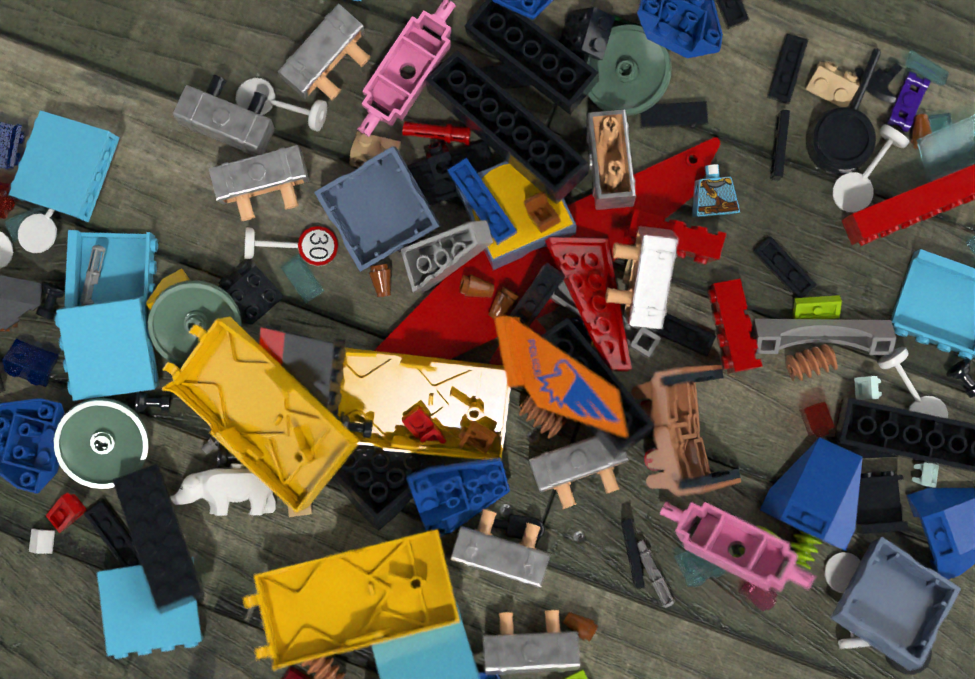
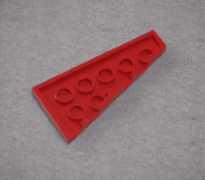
(588, 275)

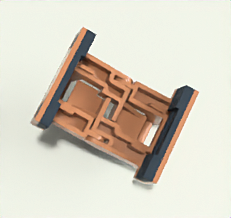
(677, 430)

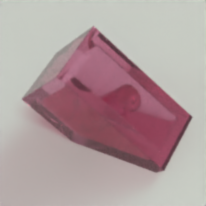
(759, 597)

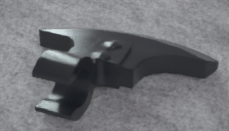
(880, 82)

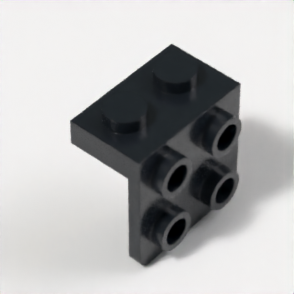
(587, 31)
(251, 291)

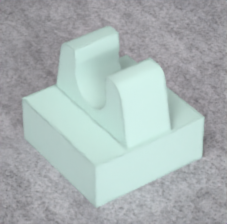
(867, 388)
(929, 474)

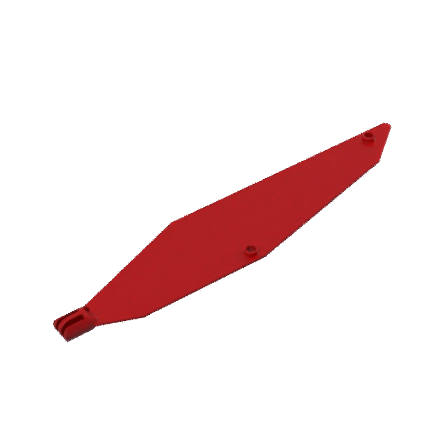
(455, 323)

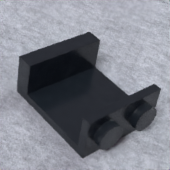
(879, 504)

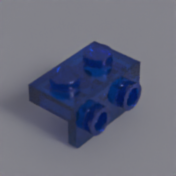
(9, 139)
(29, 362)

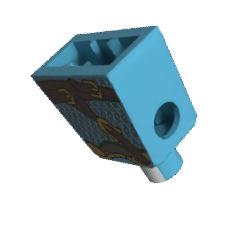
(714, 194)

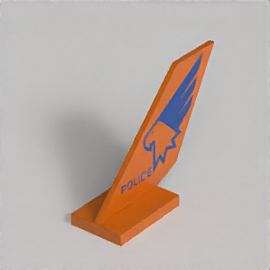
(556, 379)

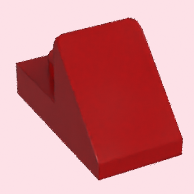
(66, 512)

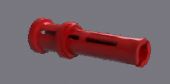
(448, 133)

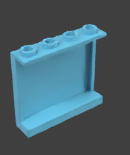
(64, 165)
(125, 267)
(937, 304)
(107, 348)
(132, 618)
(427, 655)

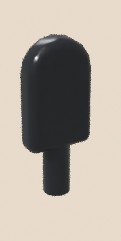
(516, 525)

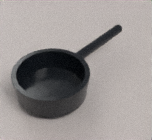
(843, 136)

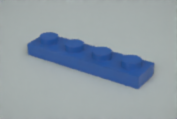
(481, 201)

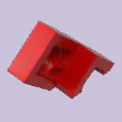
(422, 426)

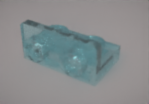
(696, 569)

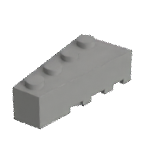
(442, 254)

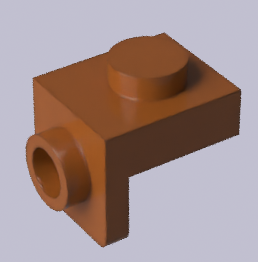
(541, 212)
(477, 436)

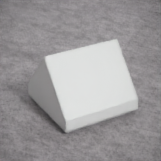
(41, 541)

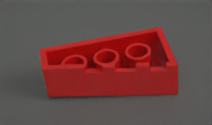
(692, 241)
(733, 327)

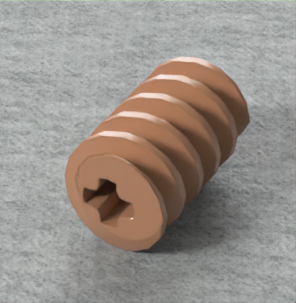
(811, 361)
(542, 417)
(323, 668)

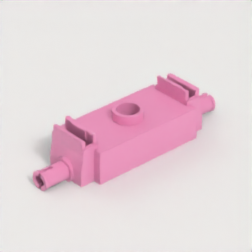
(414, 49)
(719, 531)

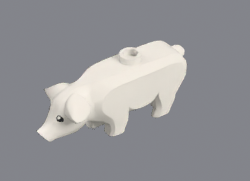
(224, 486)

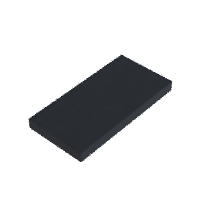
(445, 188)

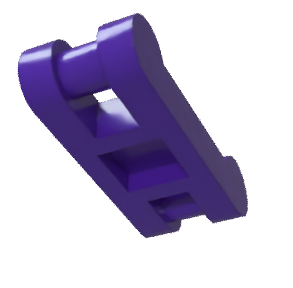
(908, 101)

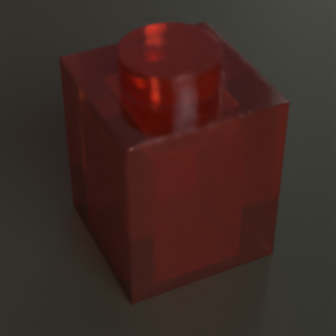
(817, 419)

